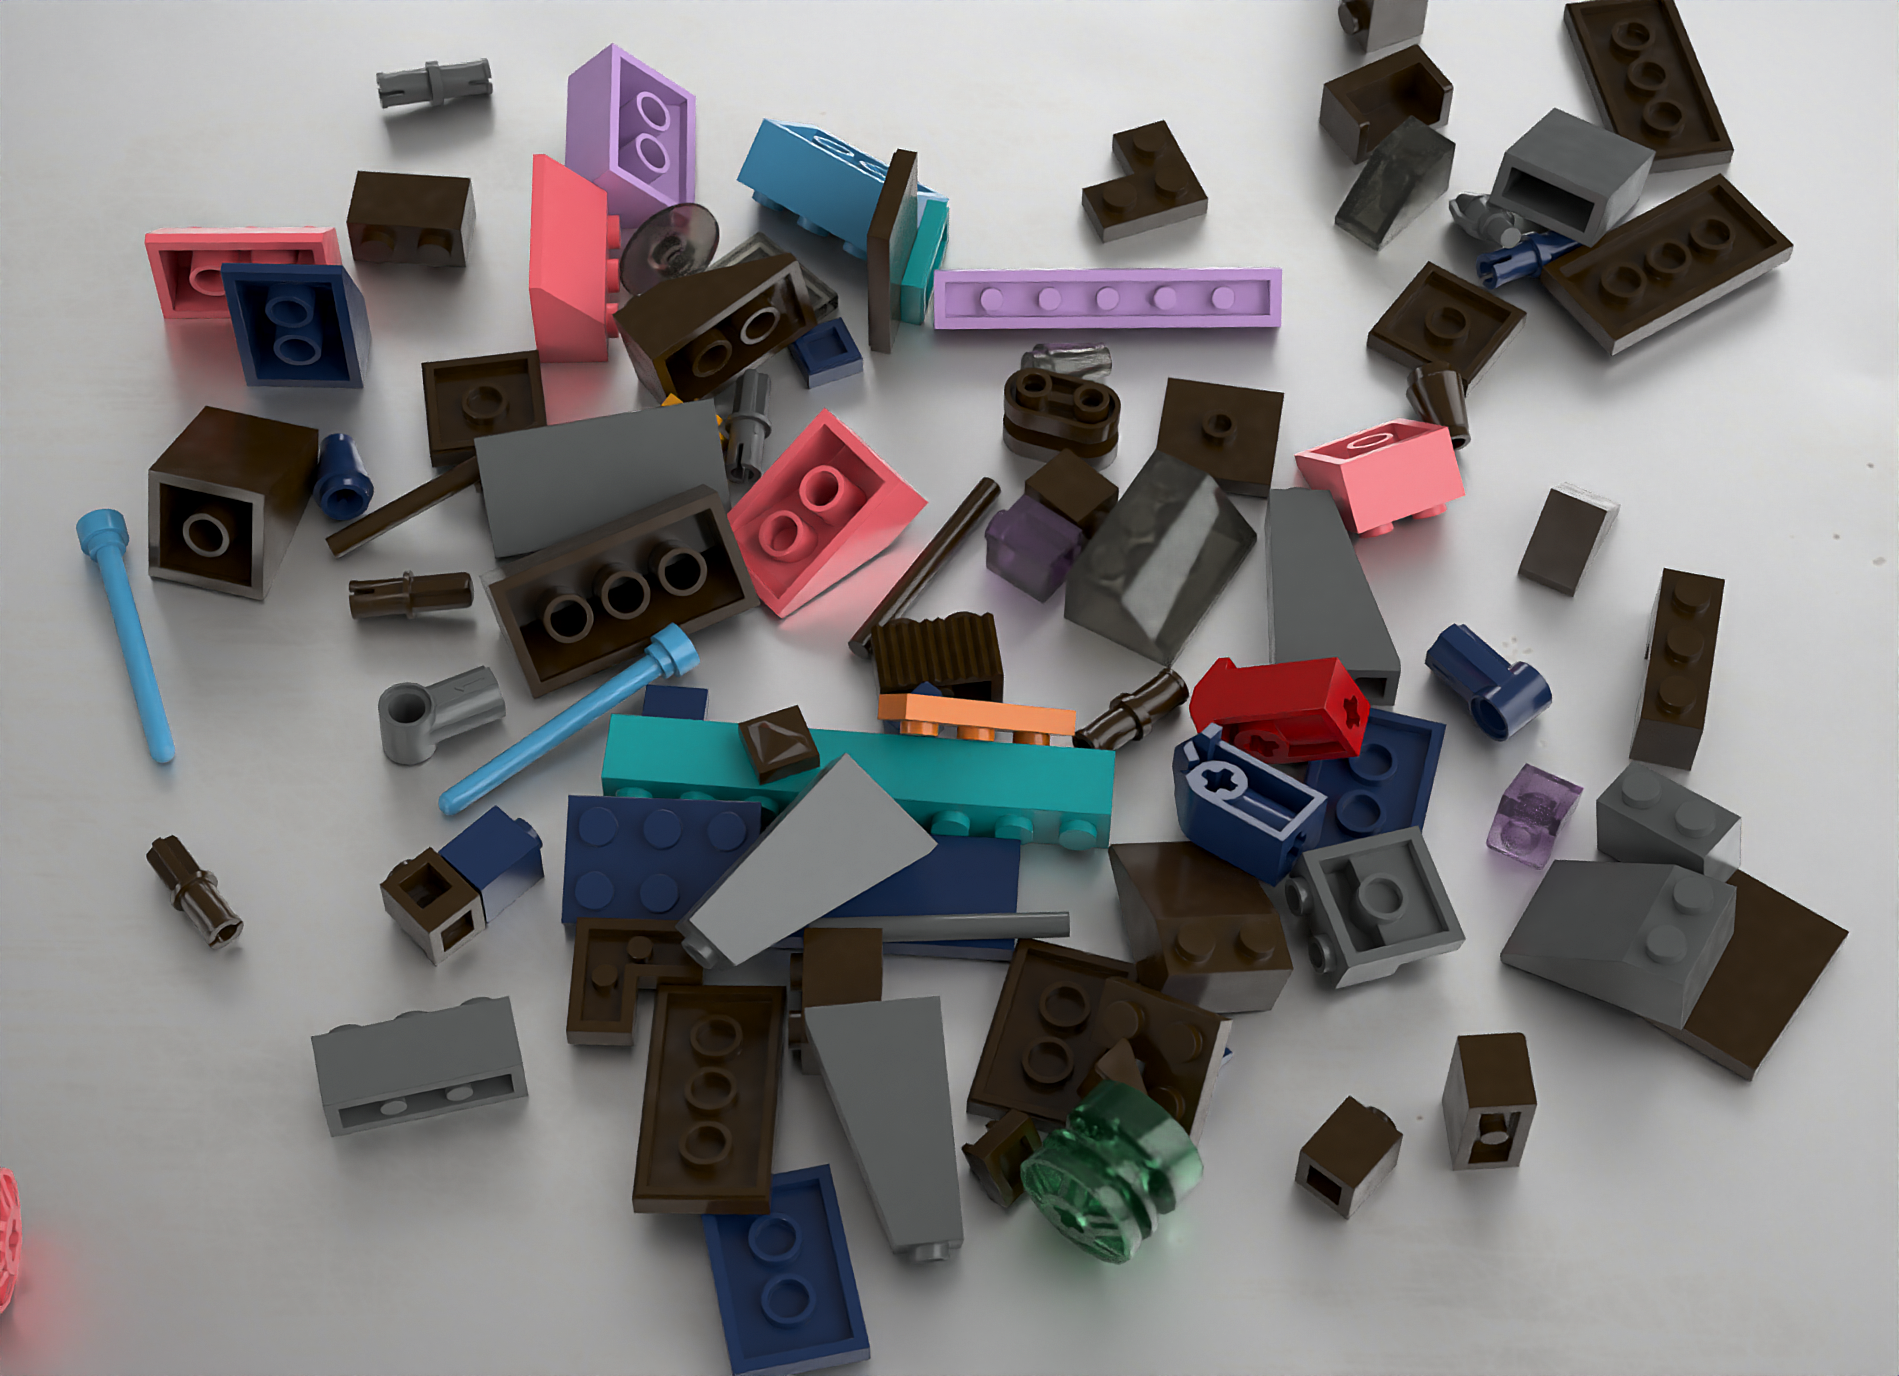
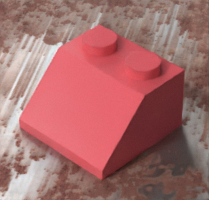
(1385, 474)

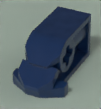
(1244, 807)

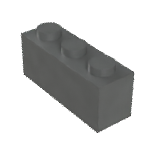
(419, 1065)

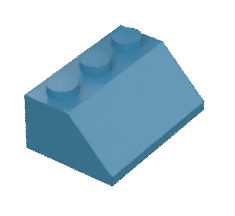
(820, 180)

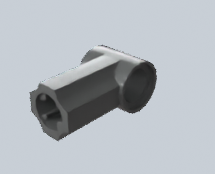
(420, 716)

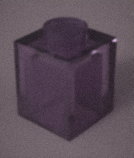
(1032, 547)

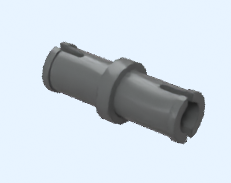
(434, 83)

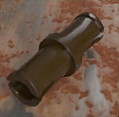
(1133, 714)

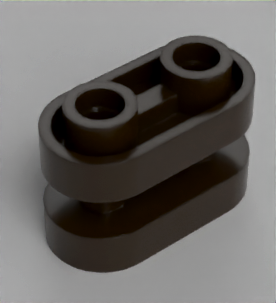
(1060, 411)

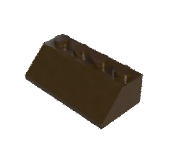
(617, 587)

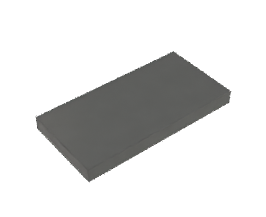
(591, 471)

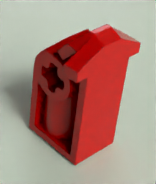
(1283, 709)

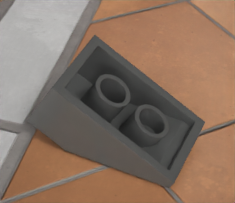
(1626, 934)

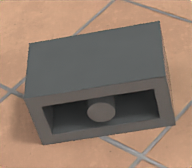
(1662, 822)

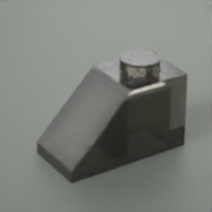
(1397, 183)

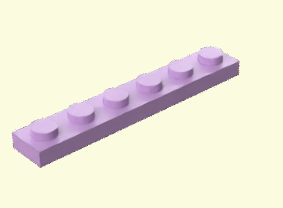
(1107, 298)

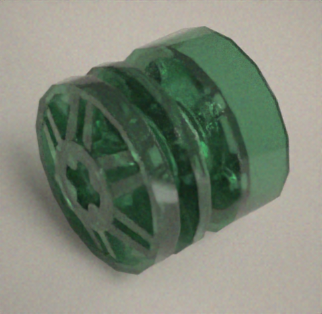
(1112, 1171)

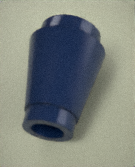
(341, 479)

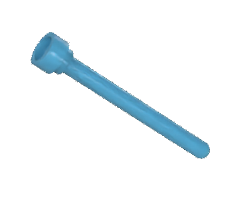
(105, 539)
(666, 656)

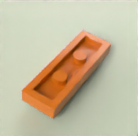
(975, 719)

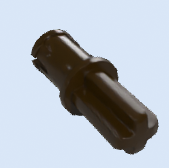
(410, 594)
(194, 891)

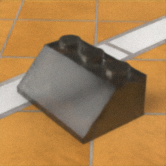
(1159, 560)

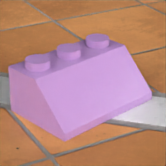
(631, 135)

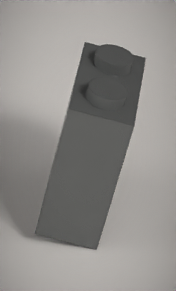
(1571, 176)

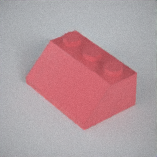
(190, 260)
(571, 265)

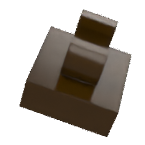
(1000, 1154)

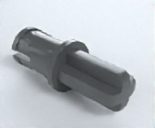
(748, 426)

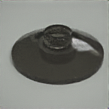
(669, 246)

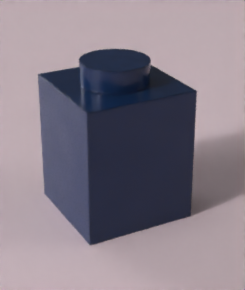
(496, 859)

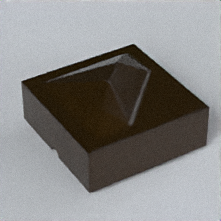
(778, 745)

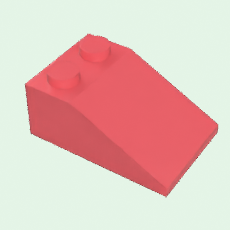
(819, 514)

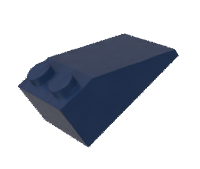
(298, 324)

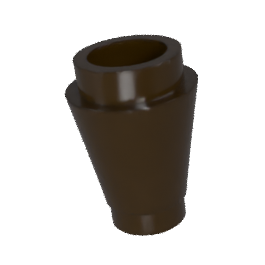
(1439, 399)

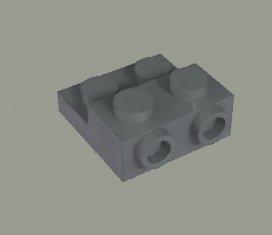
(1372, 906)

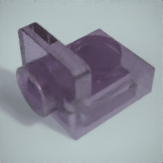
(1532, 816)

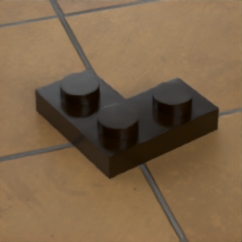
(1153, 193)
(611, 965)
(1174, 1039)

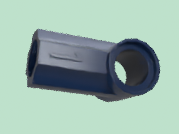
(1498, 693)

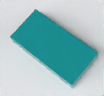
(925, 256)

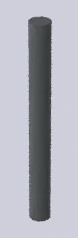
(958, 926)

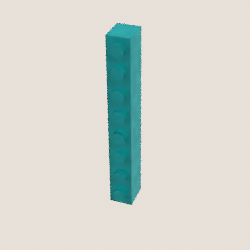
(941, 782)

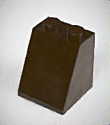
(229, 500)

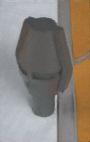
(1484, 219)

